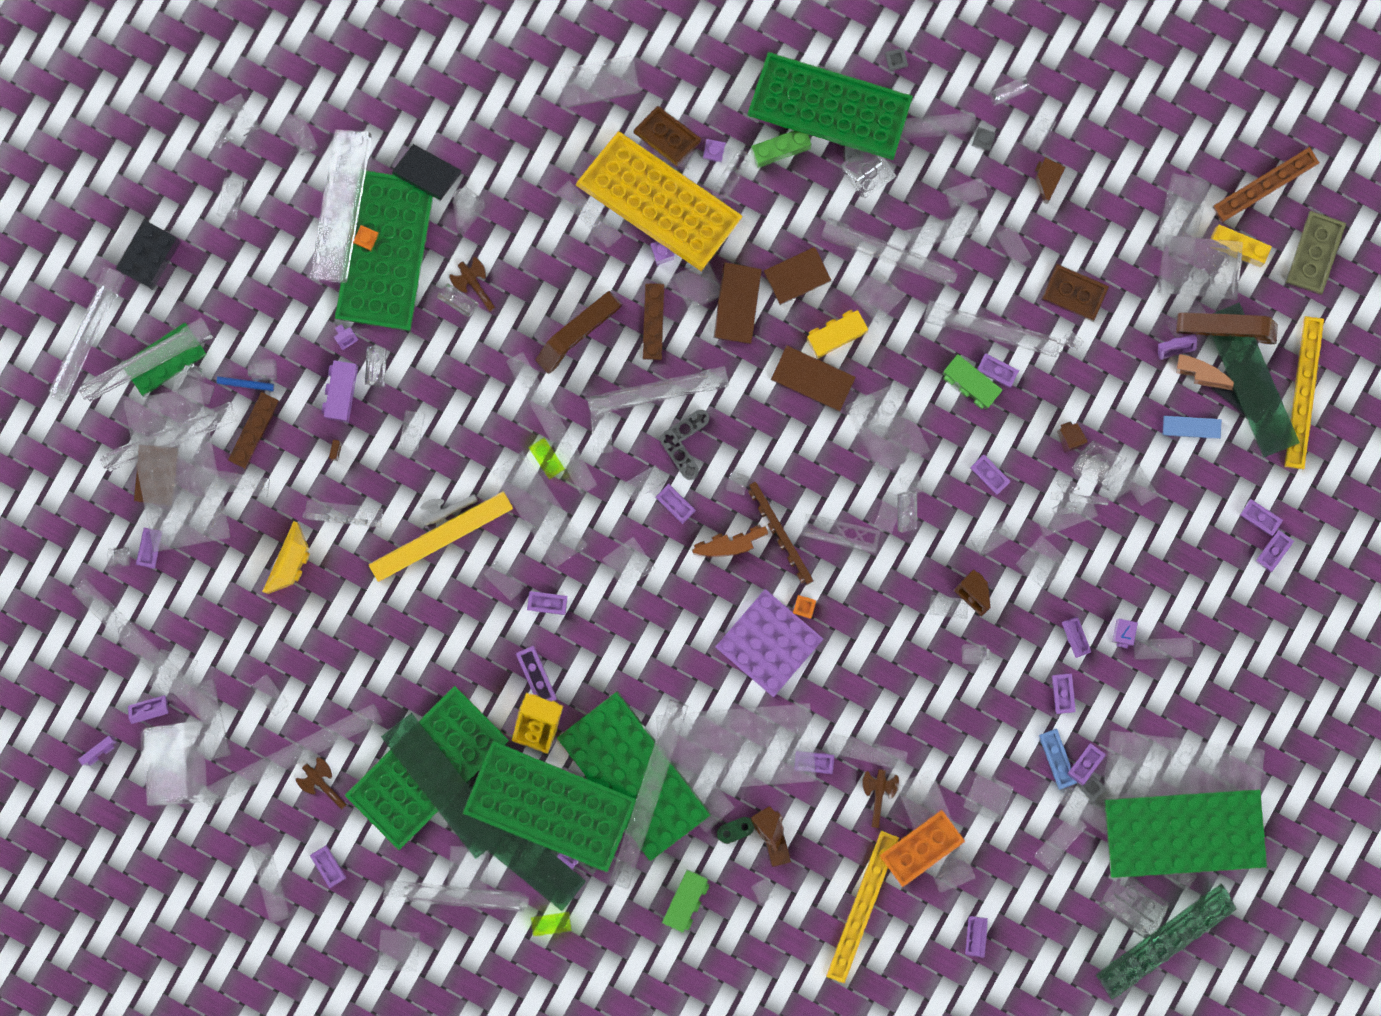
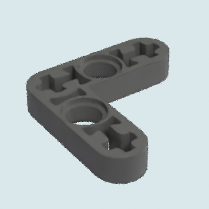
(679, 438)

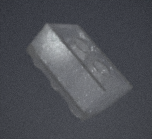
(1134, 905)

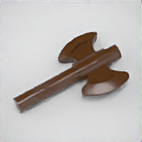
(469, 276)
(315, 777)
(880, 786)

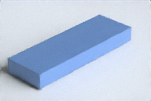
(1192, 427)
(1057, 758)

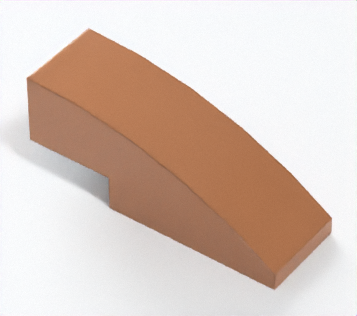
(1204, 373)

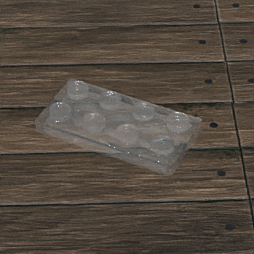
(598, 81)
(1182, 208)

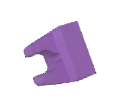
(345, 337)

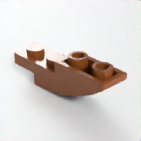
(723, 547)

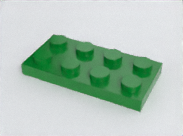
(163, 372)

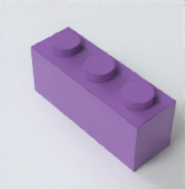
(340, 391)
(536, 674)

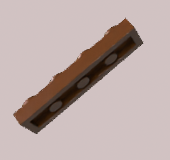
(653, 321)
(253, 430)

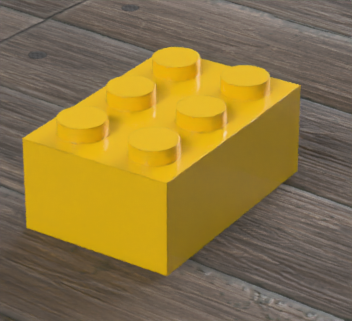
(537, 723)

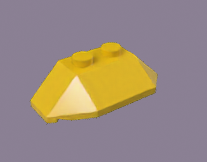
(289, 561)

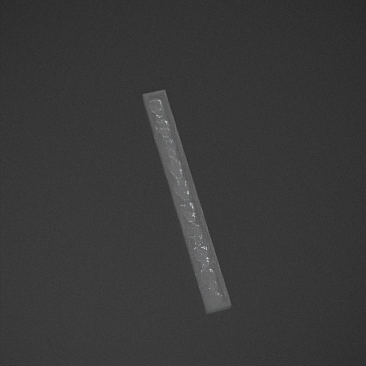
(146, 651)
(292, 755)
(649, 794)

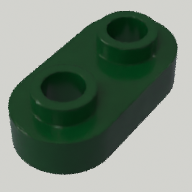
(735, 830)

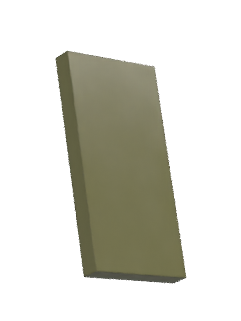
(1315, 252)

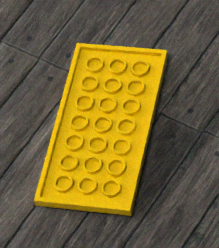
(659, 200)

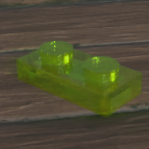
(546, 458)
(551, 924)

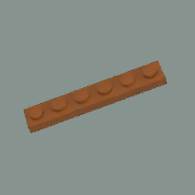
(1265, 184)

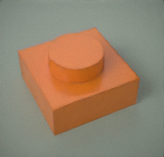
(365, 238)
(804, 606)

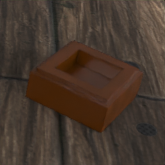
(335, 450)

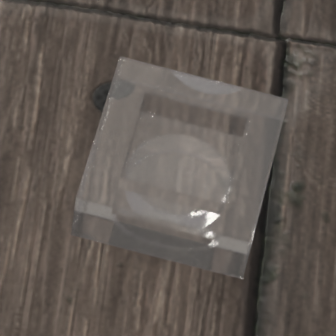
(220, 135)
(1072, 340)
(194, 371)
(737, 483)
(912, 483)
(764, 890)

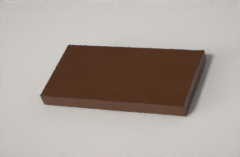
(737, 303)
(813, 378)

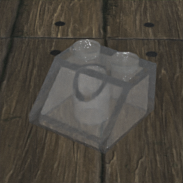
(867, 172)
(466, 208)
(1099, 464)

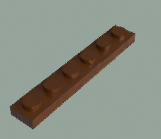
(784, 541)

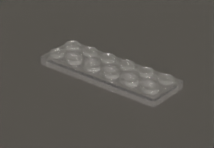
(539, 509)
(922, 801)

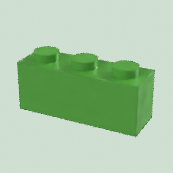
(780, 147)
(971, 382)
(686, 901)

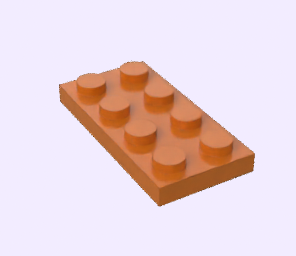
(922, 848)

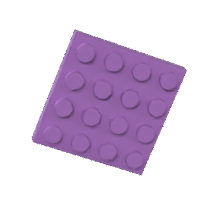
(769, 643)

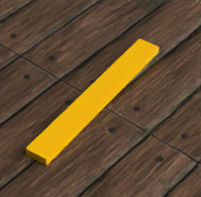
(1304, 390)
(440, 536)
(861, 910)

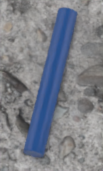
(245, 383)

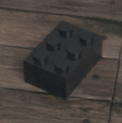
(148, 255)

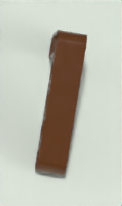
(1262, 328)
(577, 330)

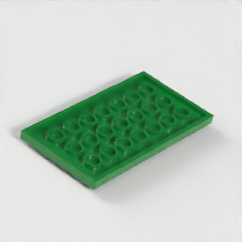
(830, 106)
(386, 280)
(615, 752)
(390, 794)
(549, 806)
(1185, 833)

